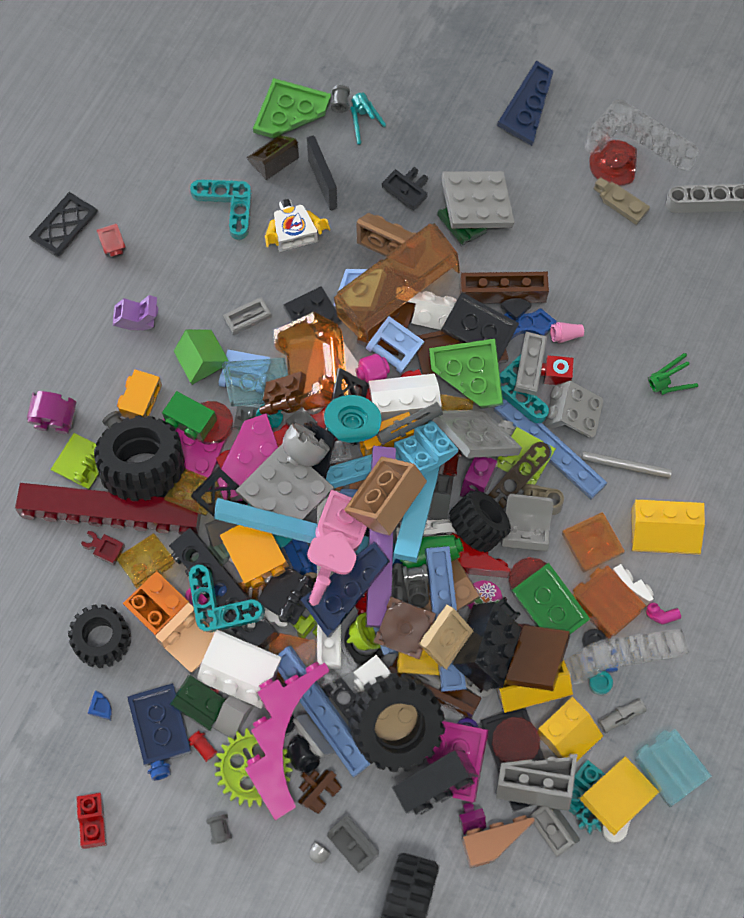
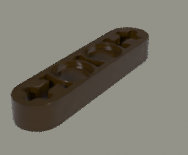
(515, 474)

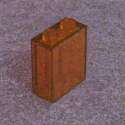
(608, 601)

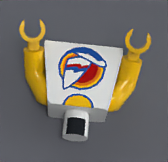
(294, 227)

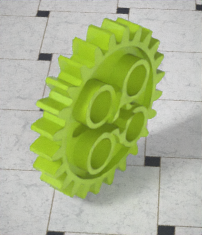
(233, 776)

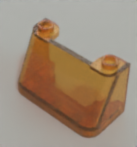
(317, 350)

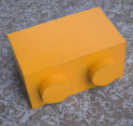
(140, 395)

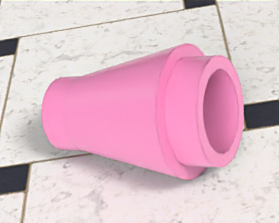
(564, 332)

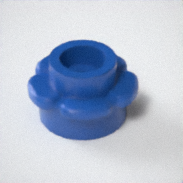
(159, 770)

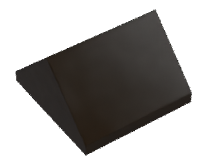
(274, 156)

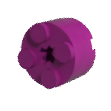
(51, 411)

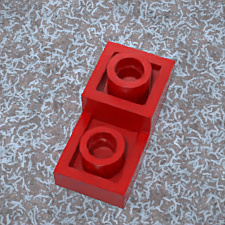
(91, 820)

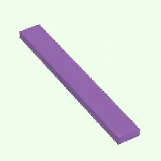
(381, 589)

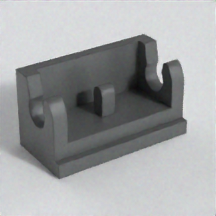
(352, 844)

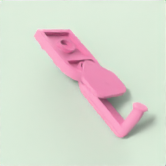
(335, 543)

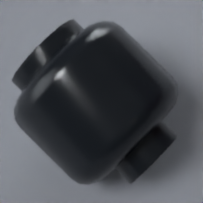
(301, 755)

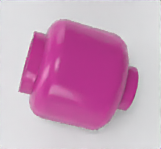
(372, 368)

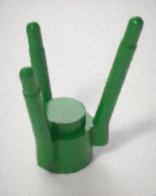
(660, 380)

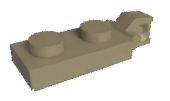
(621, 201)

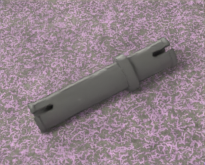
(385, 435)

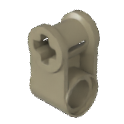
(534, 490)

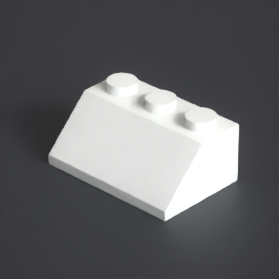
(404, 394)
(237, 667)

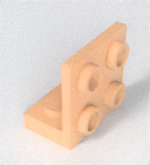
(185, 639)

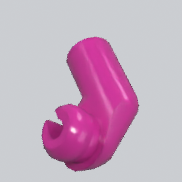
(658, 615)

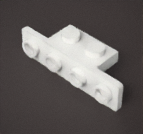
(431, 309)

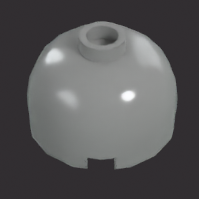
(303, 446)

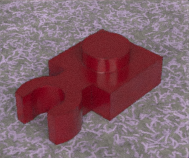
(106, 548)

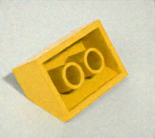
(667, 526)
(519, 697)

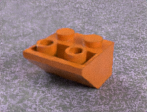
(155, 603)

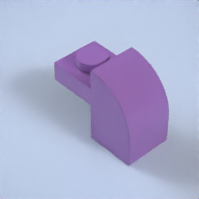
(135, 315)

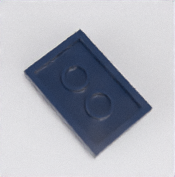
(158, 725)

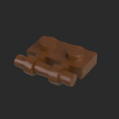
(283, 393)

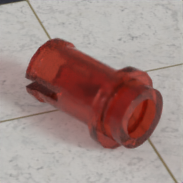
(451, 465)

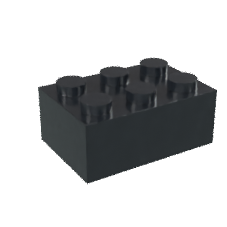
(489, 648)
(435, 782)

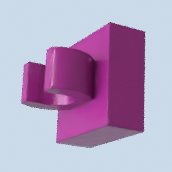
(472, 818)

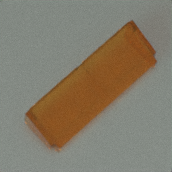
(395, 280)

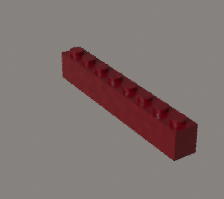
(101, 508)

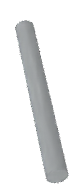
(626, 464)

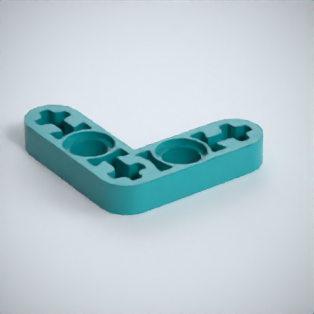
(236, 201)
(509, 376)
(218, 613)

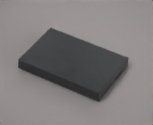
(322, 172)
(477, 322)

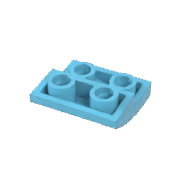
(426, 448)

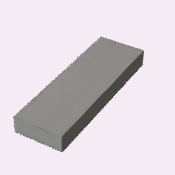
(530, 363)

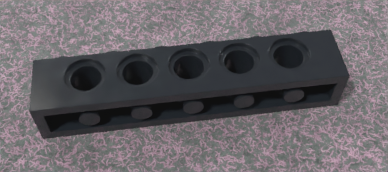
(191, 543)

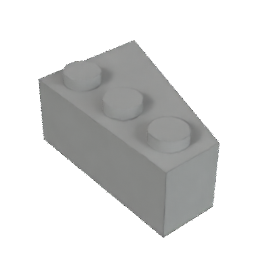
(538, 782)

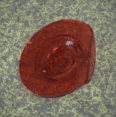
(615, 163)

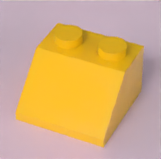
(570, 731)

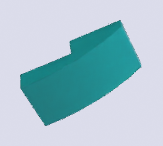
(583, 781)

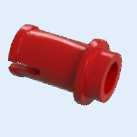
(202, 745)

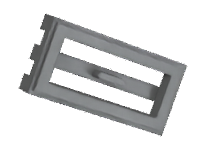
(248, 316)

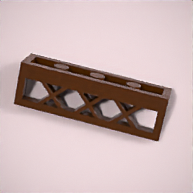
(458, 701)

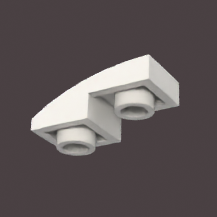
(642, 590)

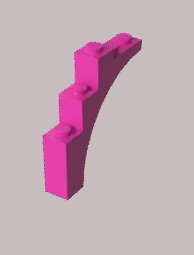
(268, 771)

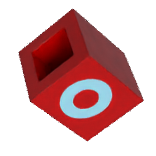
(557, 370)

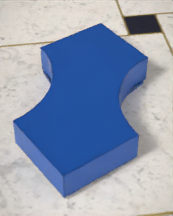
(535, 322)

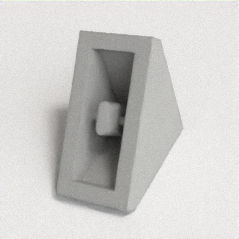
(232, 716)

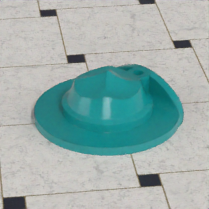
(352, 418)

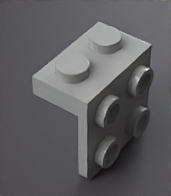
(575, 408)
(529, 522)
(307, 728)

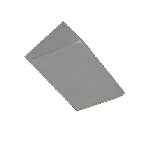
(554, 829)

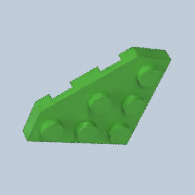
(289, 107)
(471, 370)

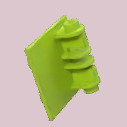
(525, 440)
(77, 461)

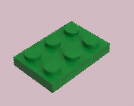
(550, 601)

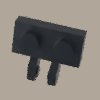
(404, 189)

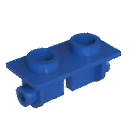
(298, 557)

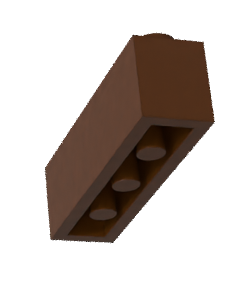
(501, 286)

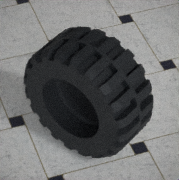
(143, 478)
(414, 746)
(410, 887)

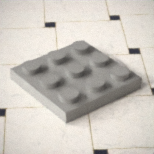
(477, 199)
(477, 434)
(284, 487)

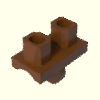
(311, 798)

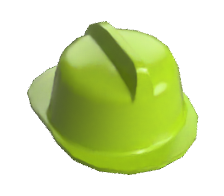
(362, 636)

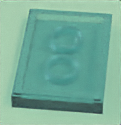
(248, 379)

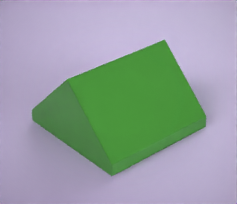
(199, 354)

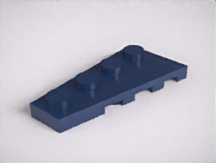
(526, 106)
(347, 589)

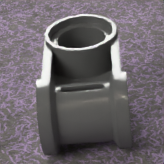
(416, 585)

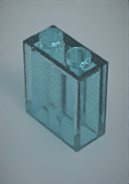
(671, 767)

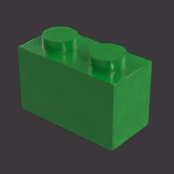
(189, 416)

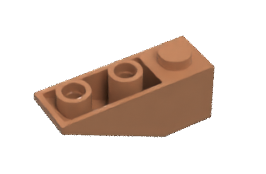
(488, 845)

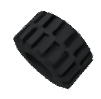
(480, 521)
(86, 623)

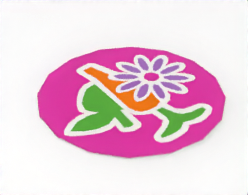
(488, 591)

